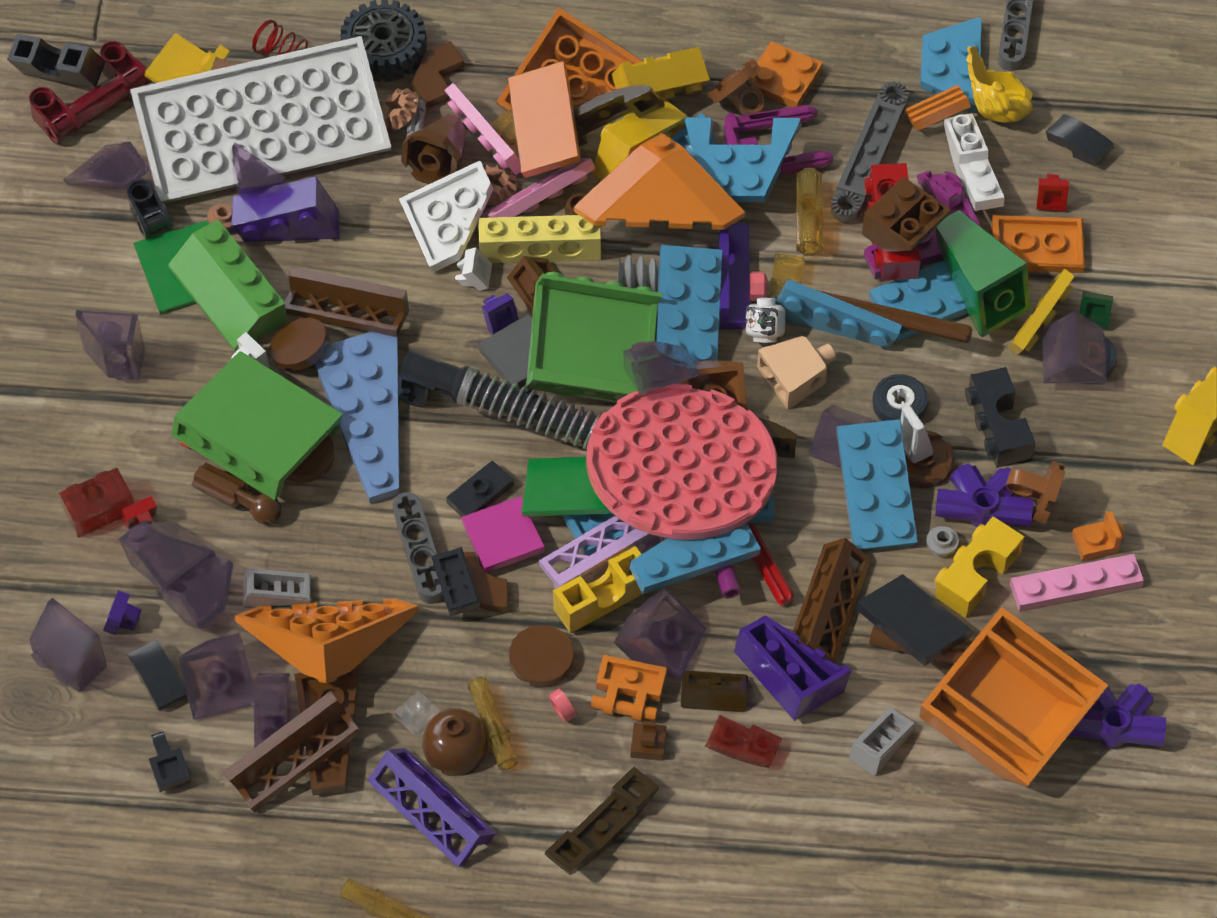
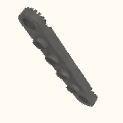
(869, 150)

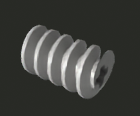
(639, 273)

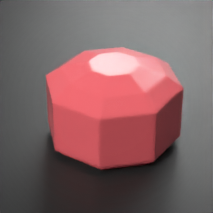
(758, 285)

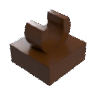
(648, 741)

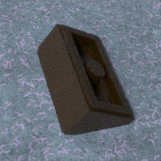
(714, 691)

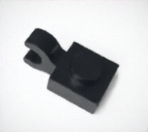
(168, 765)

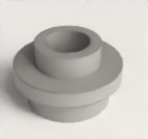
(939, 548)

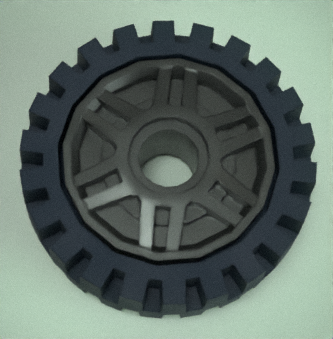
(391, 37)

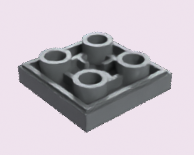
(509, 351)

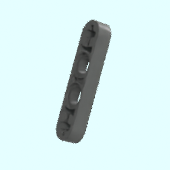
(1018, 23)
(418, 547)

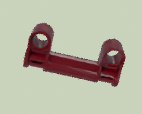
(123, 74)

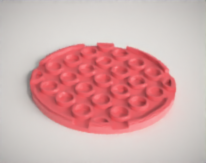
(681, 462)

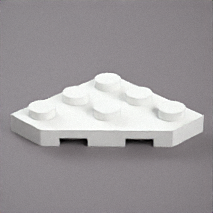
(447, 213)

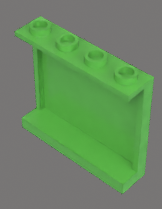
(582, 335)
(255, 423)

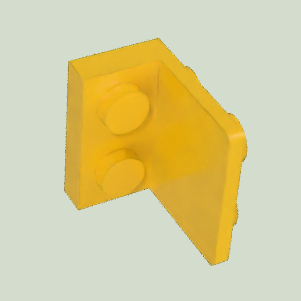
(182, 59)

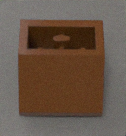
(902, 217)

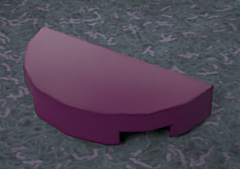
(945, 188)

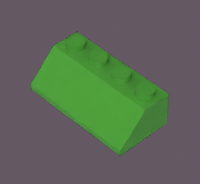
(227, 285)

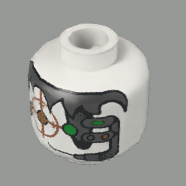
(765, 320)

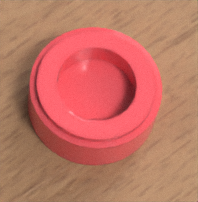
(562, 705)

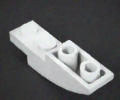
(972, 163)

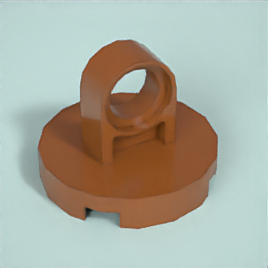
(737, 85)
(1042, 489)

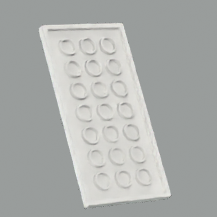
(283, 109)

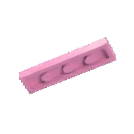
(475, 122)
(547, 187)
(1076, 582)

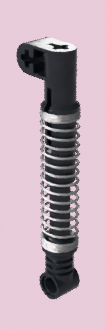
(466, 385)

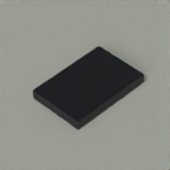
(913, 619)

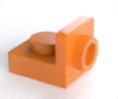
(1099, 538)

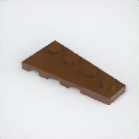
(332, 772)

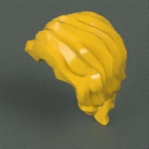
(997, 94)

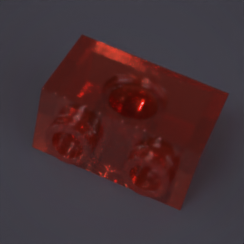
(88, 515)

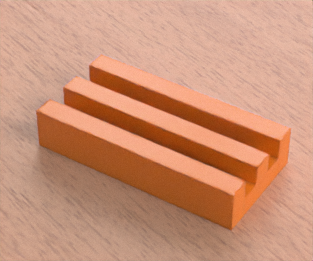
(937, 107)

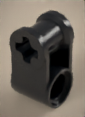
(150, 212)

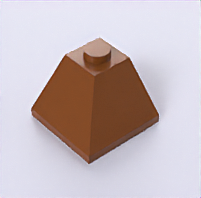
(722, 377)

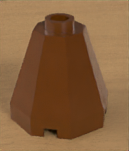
(435, 149)

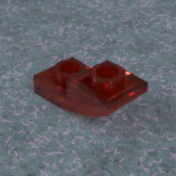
(744, 744)

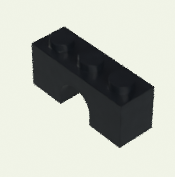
(71, 64)
(1004, 439)

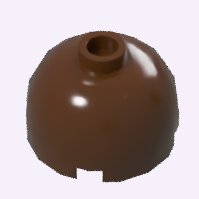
(455, 742)

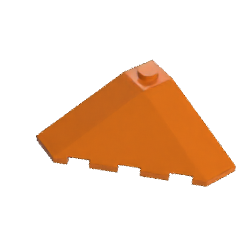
(585, 52)
(660, 185)
(326, 638)

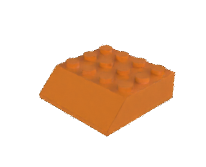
(1011, 699)

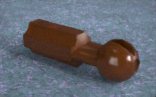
(234, 492)

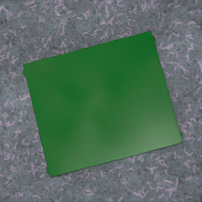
(154, 257)
(559, 488)

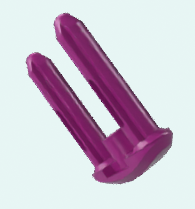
(764, 120)

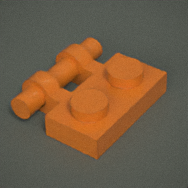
(630, 679)

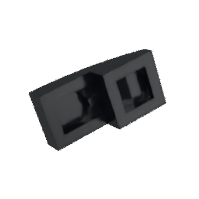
(1083, 140)
(157, 674)

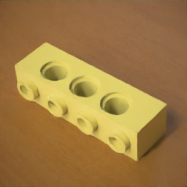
(540, 237)

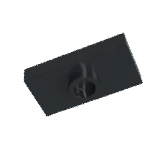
(480, 490)
(456, 581)

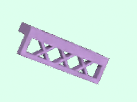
(595, 565)

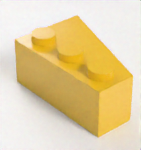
(667, 74)
(628, 133)
(1194, 420)

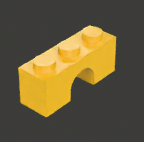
(991, 546)
(584, 603)

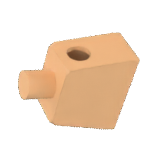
(795, 368)

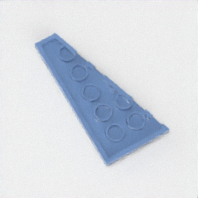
(363, 386)

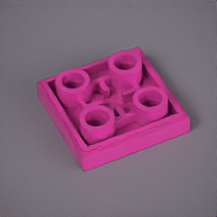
(502, 535)

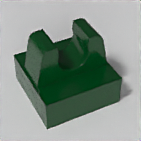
(1096, 308)

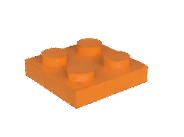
(786, 74)

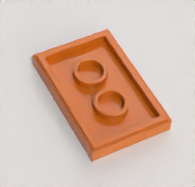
(1043, 242)

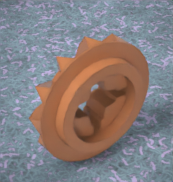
(398, 117)
(507, 184)

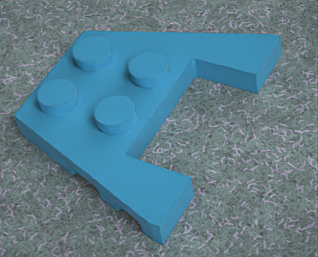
(743, 170)

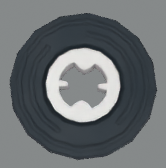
(899, 386)

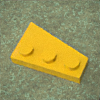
(1043, 314)

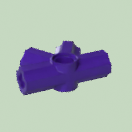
(981, 500)
(1127, 715)

